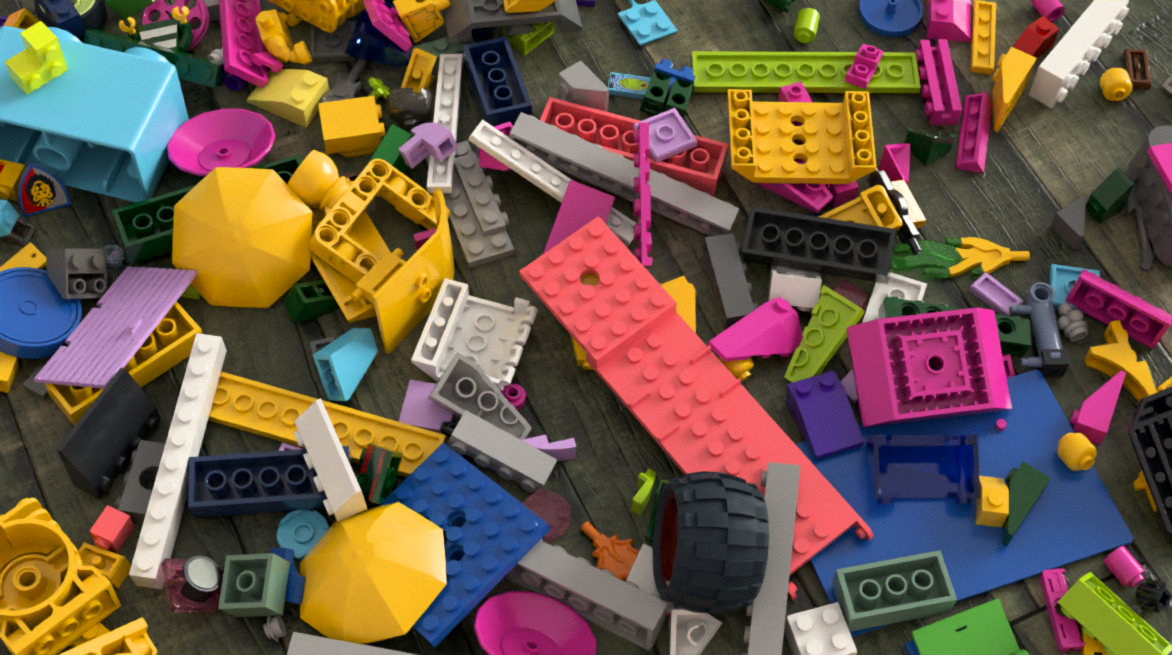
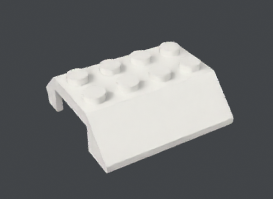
(477, 329)

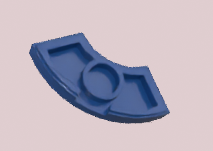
(295, 582)

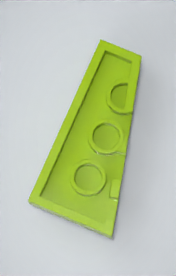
(823, 335)

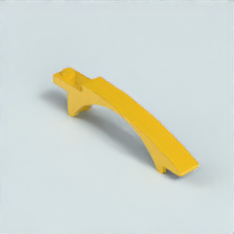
(1118, 357)

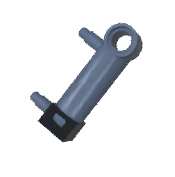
(1051, 358)

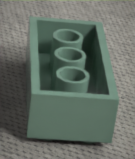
(894, 590)

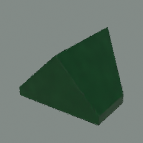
(928, 147)

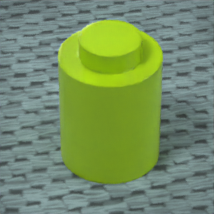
(806, 25)

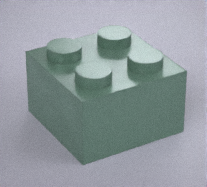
(254, 585)

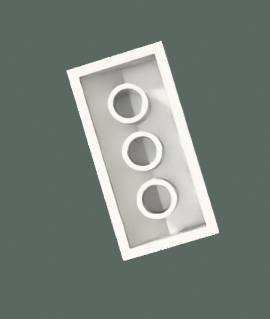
(330, 462)

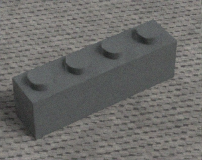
(728, 278)

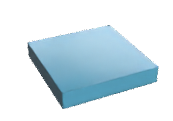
(1062, 280)

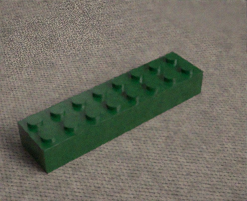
(148, 224)

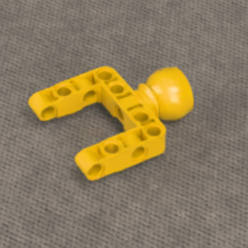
(319, 184)

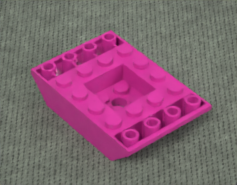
(895, 373)

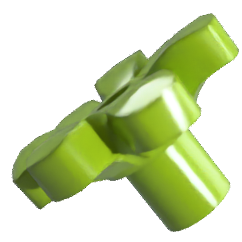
(379, 89)

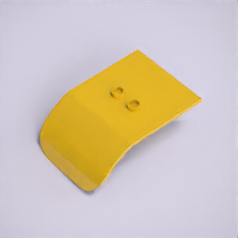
(408, 290)

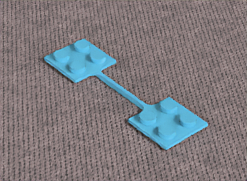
(647, 22)

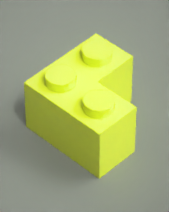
(39, 61)

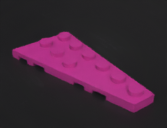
(642, 205)

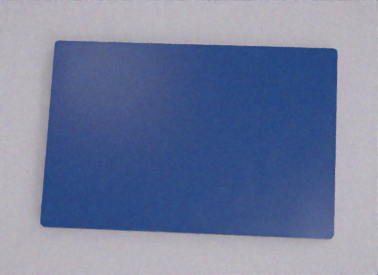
(1064, 526)

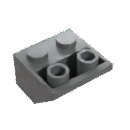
(78, 272)

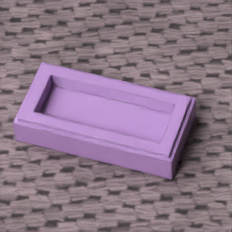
(995, 294)

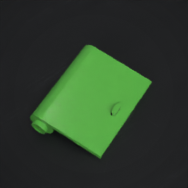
(984, 633)

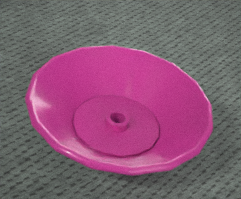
(220, 140)
(532, 626)

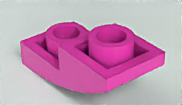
(864, 66)

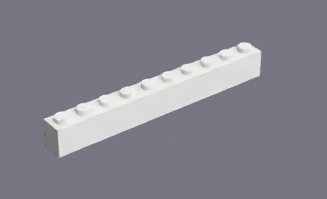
(172, 478)

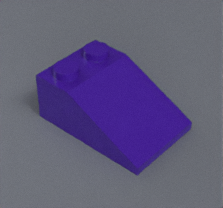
(823, 414)

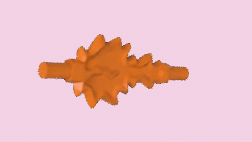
(612, 553)

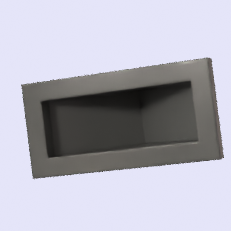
(1071, 222)

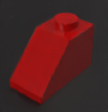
(1037, 37)

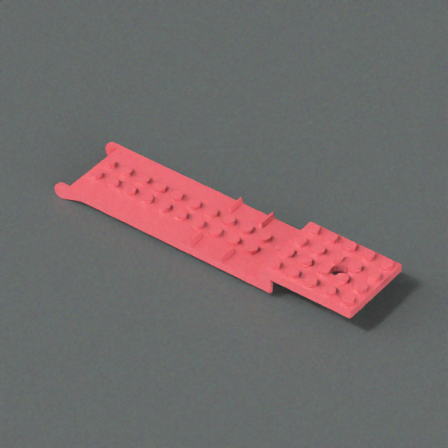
(677, 381)

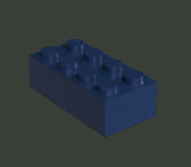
(496, 81)

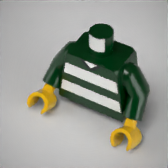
(169, 33)

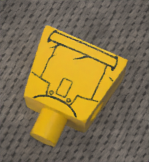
(421, 16)

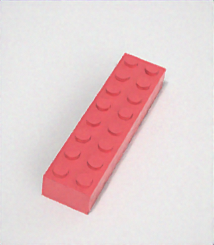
(697, 167)

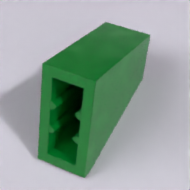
(389, 148)

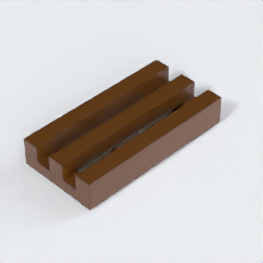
(1145, 67)

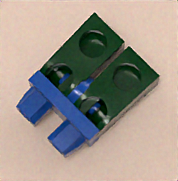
(671, 83)

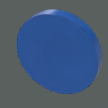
(891, 17)

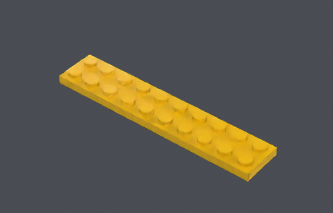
(273, 414)

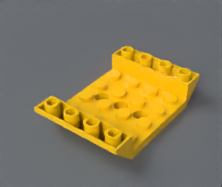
(834, 136)

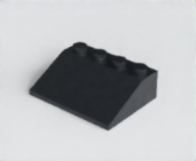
(108, 434)

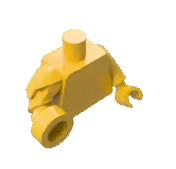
(277, 37)

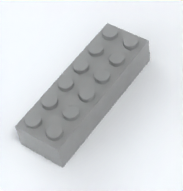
(592, 593)

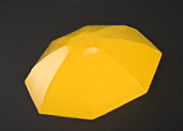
(242, 237)
(373, 574)

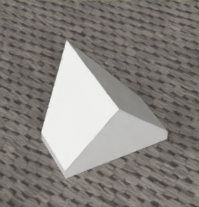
(690, 631)

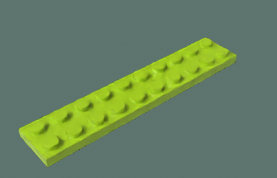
(816, 70)

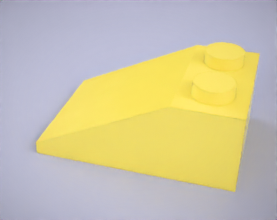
(291, 95)

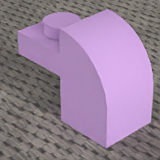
(426, 140)

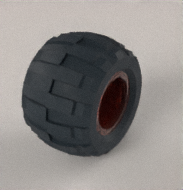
(710, 542)

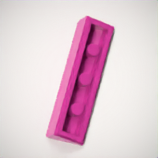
(974, 132)

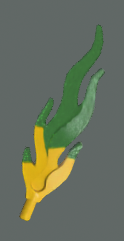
(953, 260)

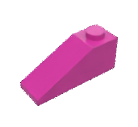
(1097, 410)

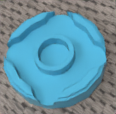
(301, 531)

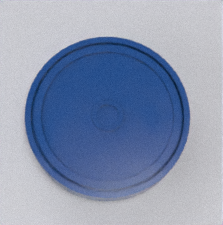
(34, 314)

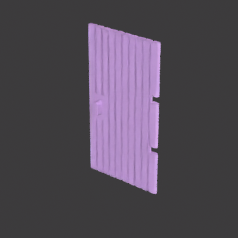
(116, 329)

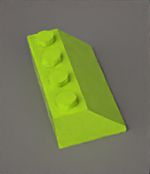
(1111, 619)

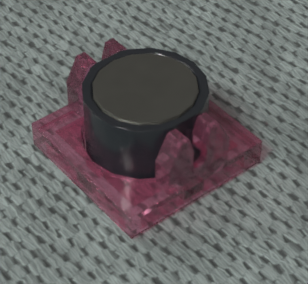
(192, 583)

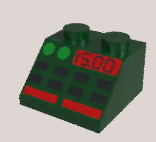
(378, 472)

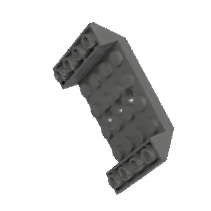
(474, 14)

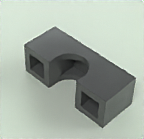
(144, 468)

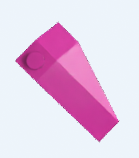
(765, 331)

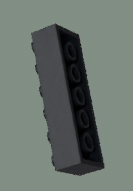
(819, 245)

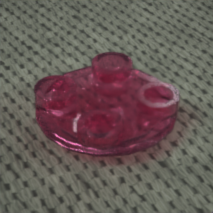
(552, 509)

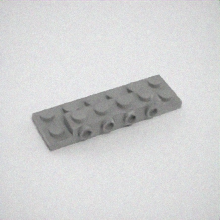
(476, 211)

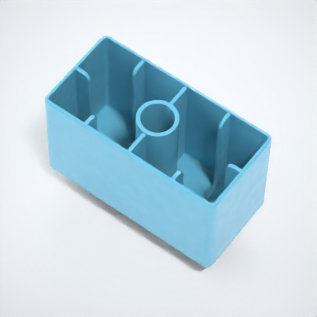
(96, 123)

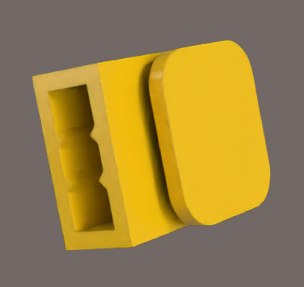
(351, 126)

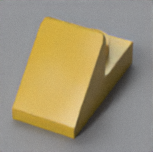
(419, 71)

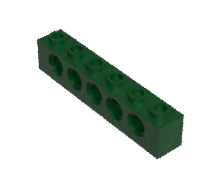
(1012, 330)

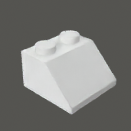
(795, 286)

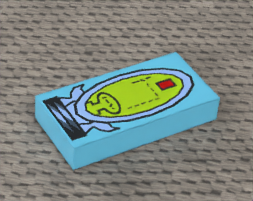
(628, 85)

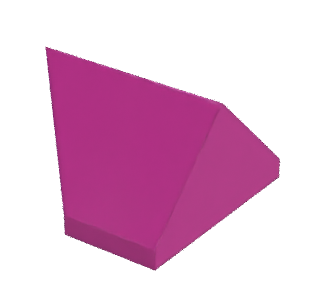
(896, 162)

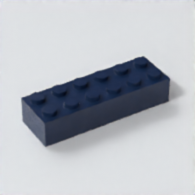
(253, 483)

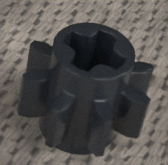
(1153, 595)

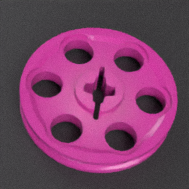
(199, 12)

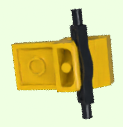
(886, 206)

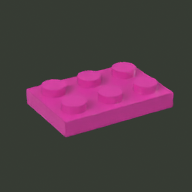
(388, 22)

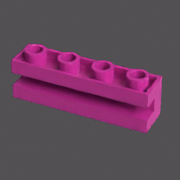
(938, 83)

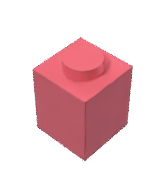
(111, 529)

